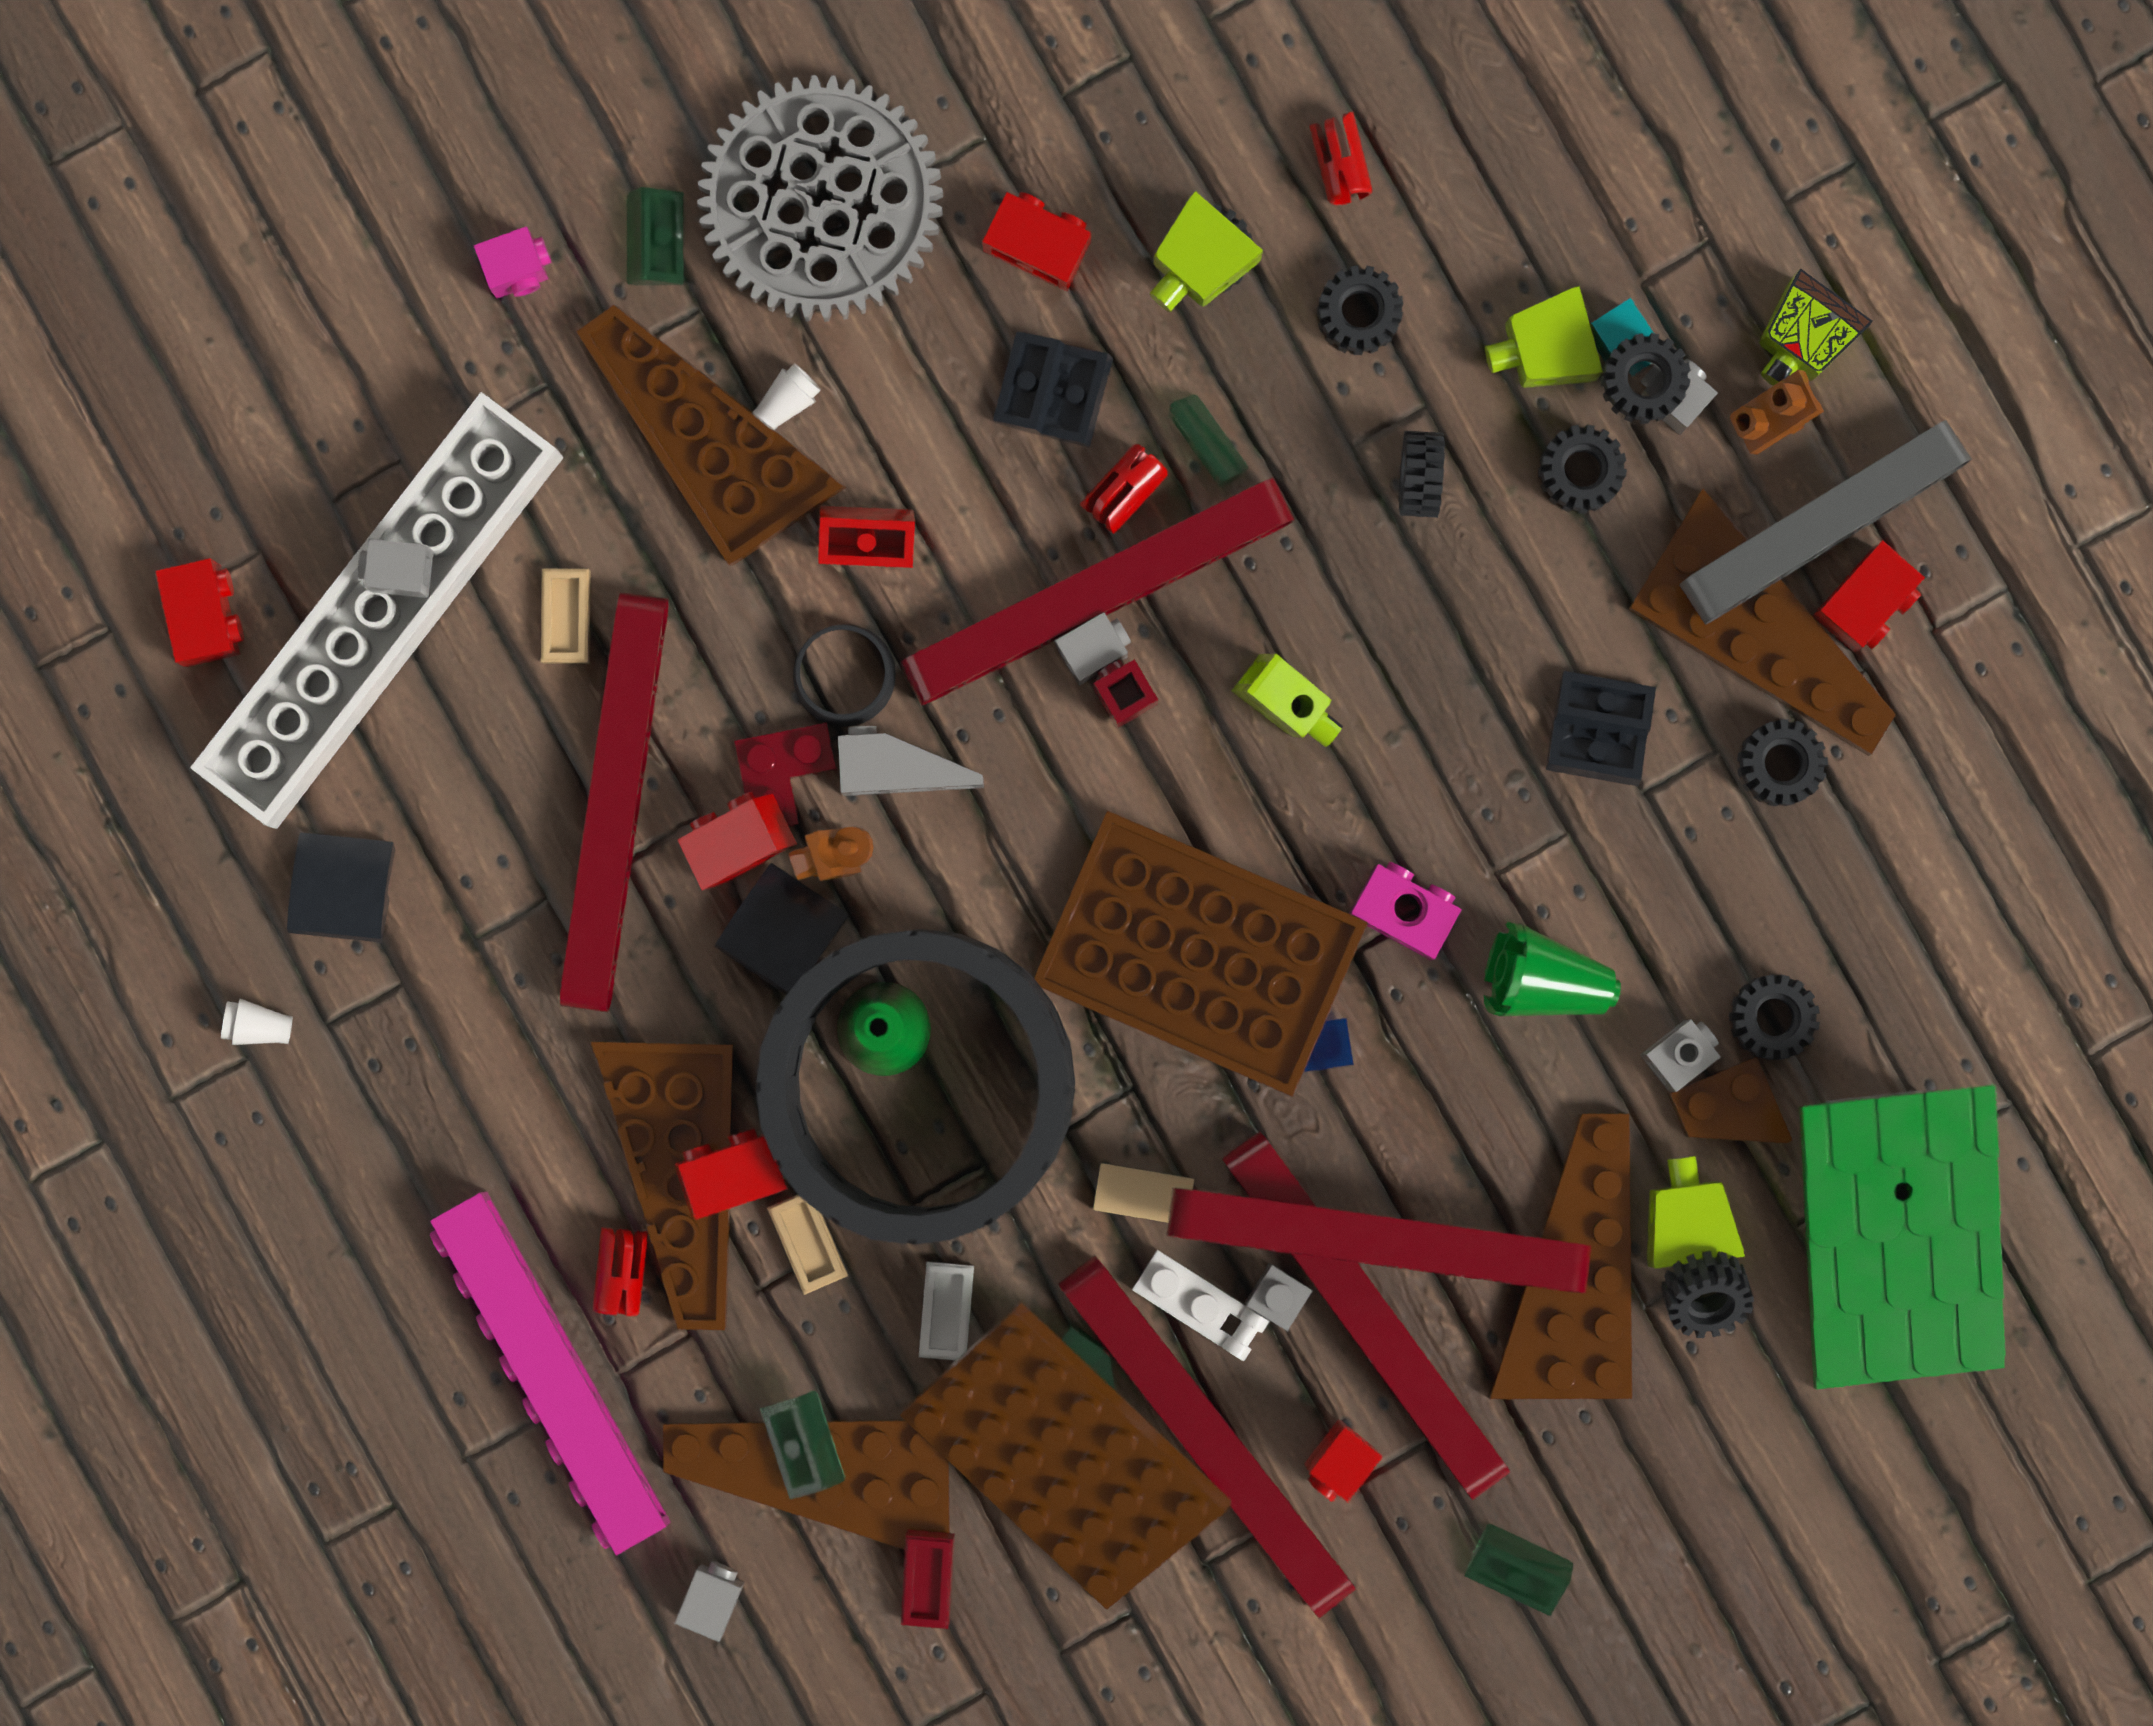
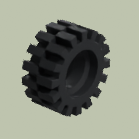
(1365, 282)
(1670, 363)
(1582, 440)
(1421, 474)
(1810, 757)
(1745, 1017)
(1700, 1277)

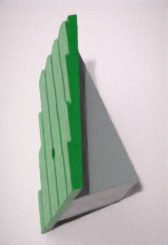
(1912, 1276)

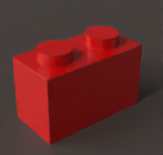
(1037, 239)
(866, 536)
(1869, 597)
(199, 612)
(736, 840)
(728, 1175)
(1341, 1463)

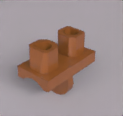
(1776, 412)
(832, 853)

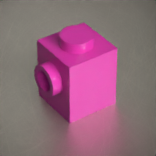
(514, 262)

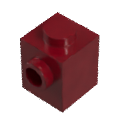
(1124, 691)

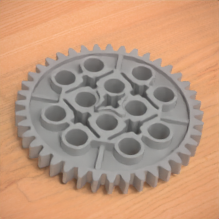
(754, 235)

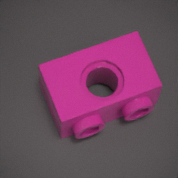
(1435, 915)

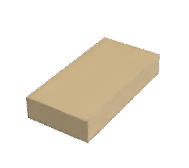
(565, 616)
(1137, 1192)
(807, 1243)

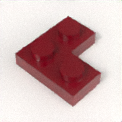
(775, 758)

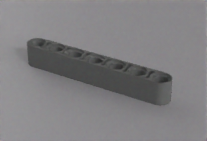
(1825, 522)

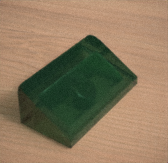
(654, 237)
(1207, 440)
(803, 1444)
(1520, 1569)

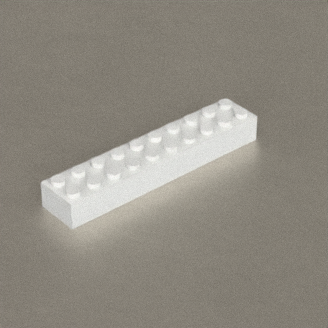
(363, 638)

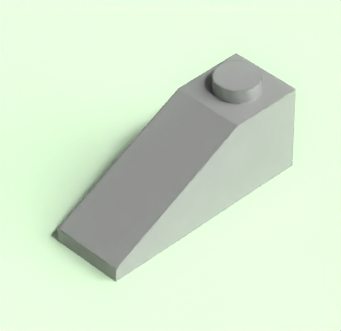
(887, 765)

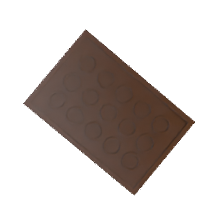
(1200, 953)
(1065, 1457)

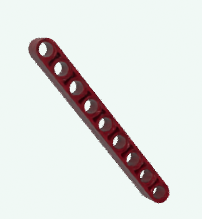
(1097, 590)
(614, 802)
(1378, 1240)
(1378, 1332)
(1207, 1436)

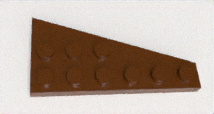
(724, 459)
(1763, 640)
(663, 1105)
(1578, 1341)
(888, 1467)

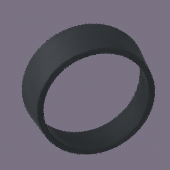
(860, 716)

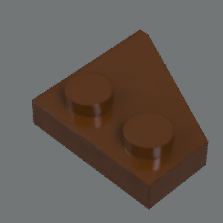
(1731, 1106)

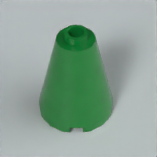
(1545, 977)
(906, 1035)

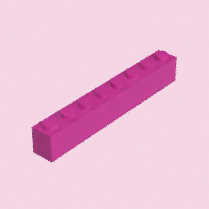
(549, 1372)

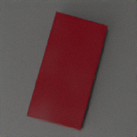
(927, 1579)

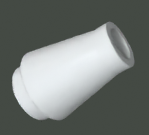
(787, 396)
(254, 1024)

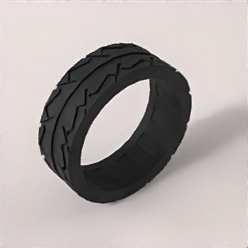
(787, 1129)

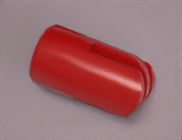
(1344, 173)
(1124, 488)
(620, 1272)

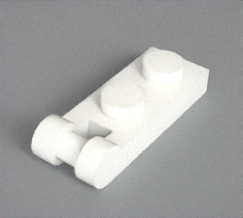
(1198, 1304)

